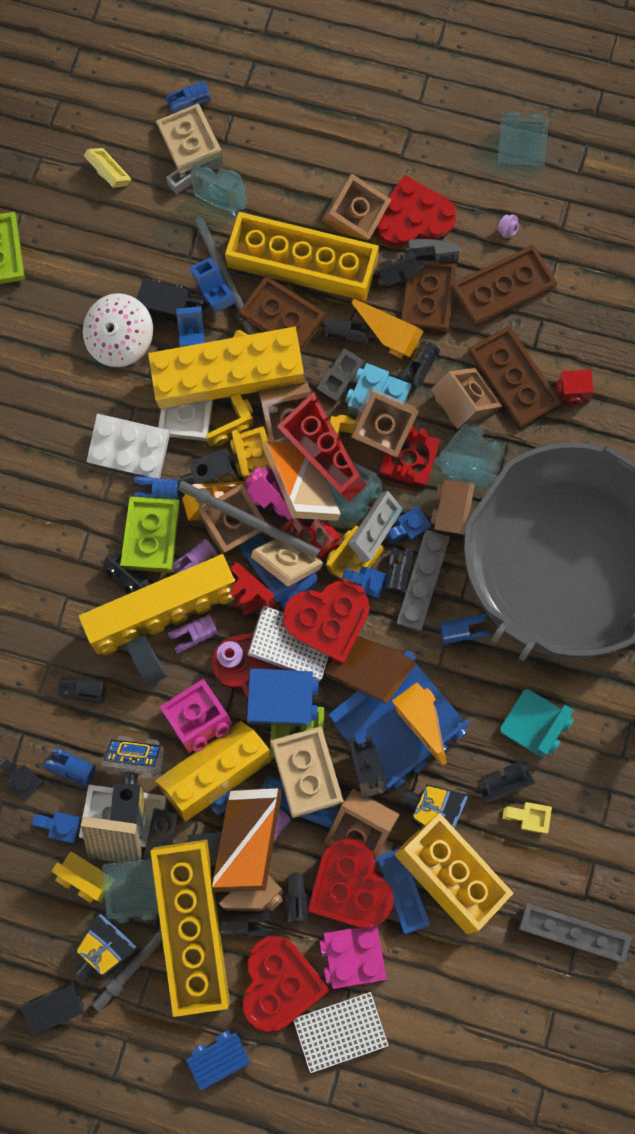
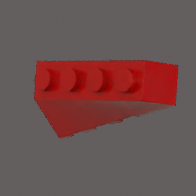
(318, 441)

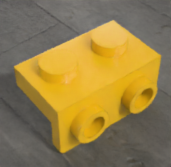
(249, 450)
(347, 558)
(82, 876)

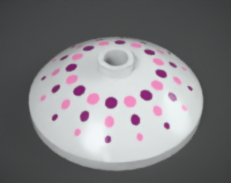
(130, 335)

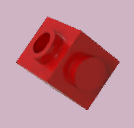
(575, 386)

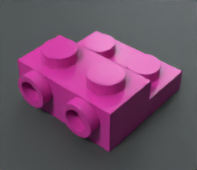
(265, 489)
(197, 716)
(353, 957)

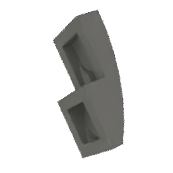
(439, 250)
(341, 375)

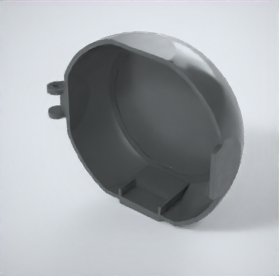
(558, 551)

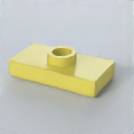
(107, 167)

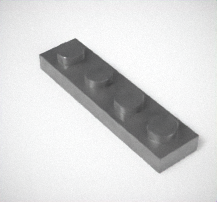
(423, 581)
(575, 933)

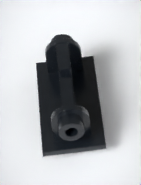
(390, 271)
(126, 580)
(495, 786)
(161, 830)

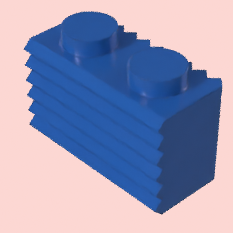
(218, 1060)

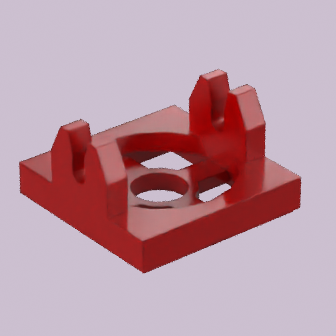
(406, 472)
(330, 535)
(250, 591)

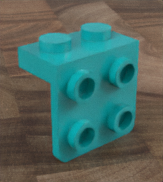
(536, 723)

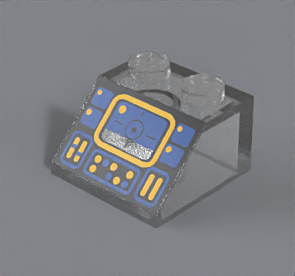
(137, 757)

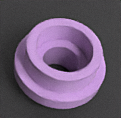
(508, 226)
(233, 661)

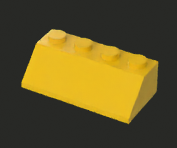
(214, 770)
(453, 874)

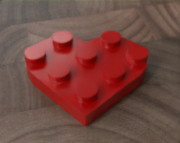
(415, 214)
(328, 619)
(239, 675)
(349, 887)
(281, 984)

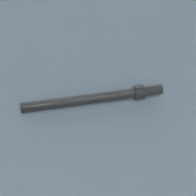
(216, 257)
(203, 497)
(114, 986)

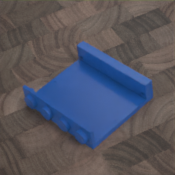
(395, 742)

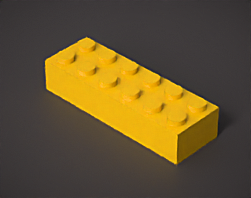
(302, 256)
(226, 368)
(159, 605)
(190, 928)

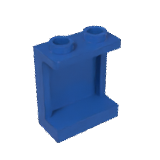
(282, 697)

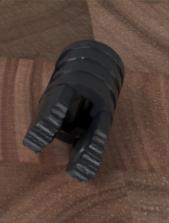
(346, 331)
(422, 361)
(398, 574)
(295, 899)
(238, 924)

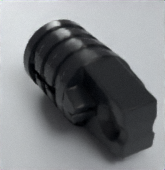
(83, 689)

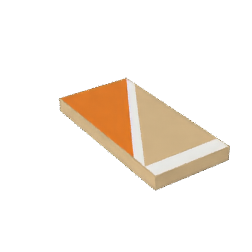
(301, 483)

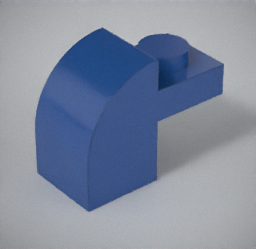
(211, 285)
(190, 326)

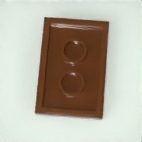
(429, 297)
(277, 308)
(371, 669)

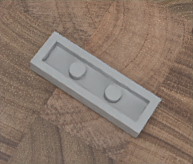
(375, 526)

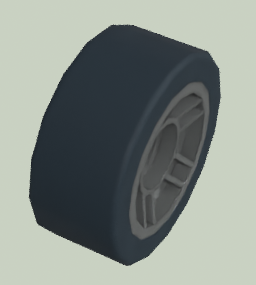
(145, 660)

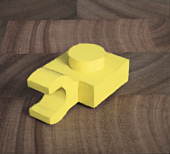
(532, 817)

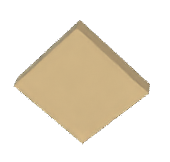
(285, 561)

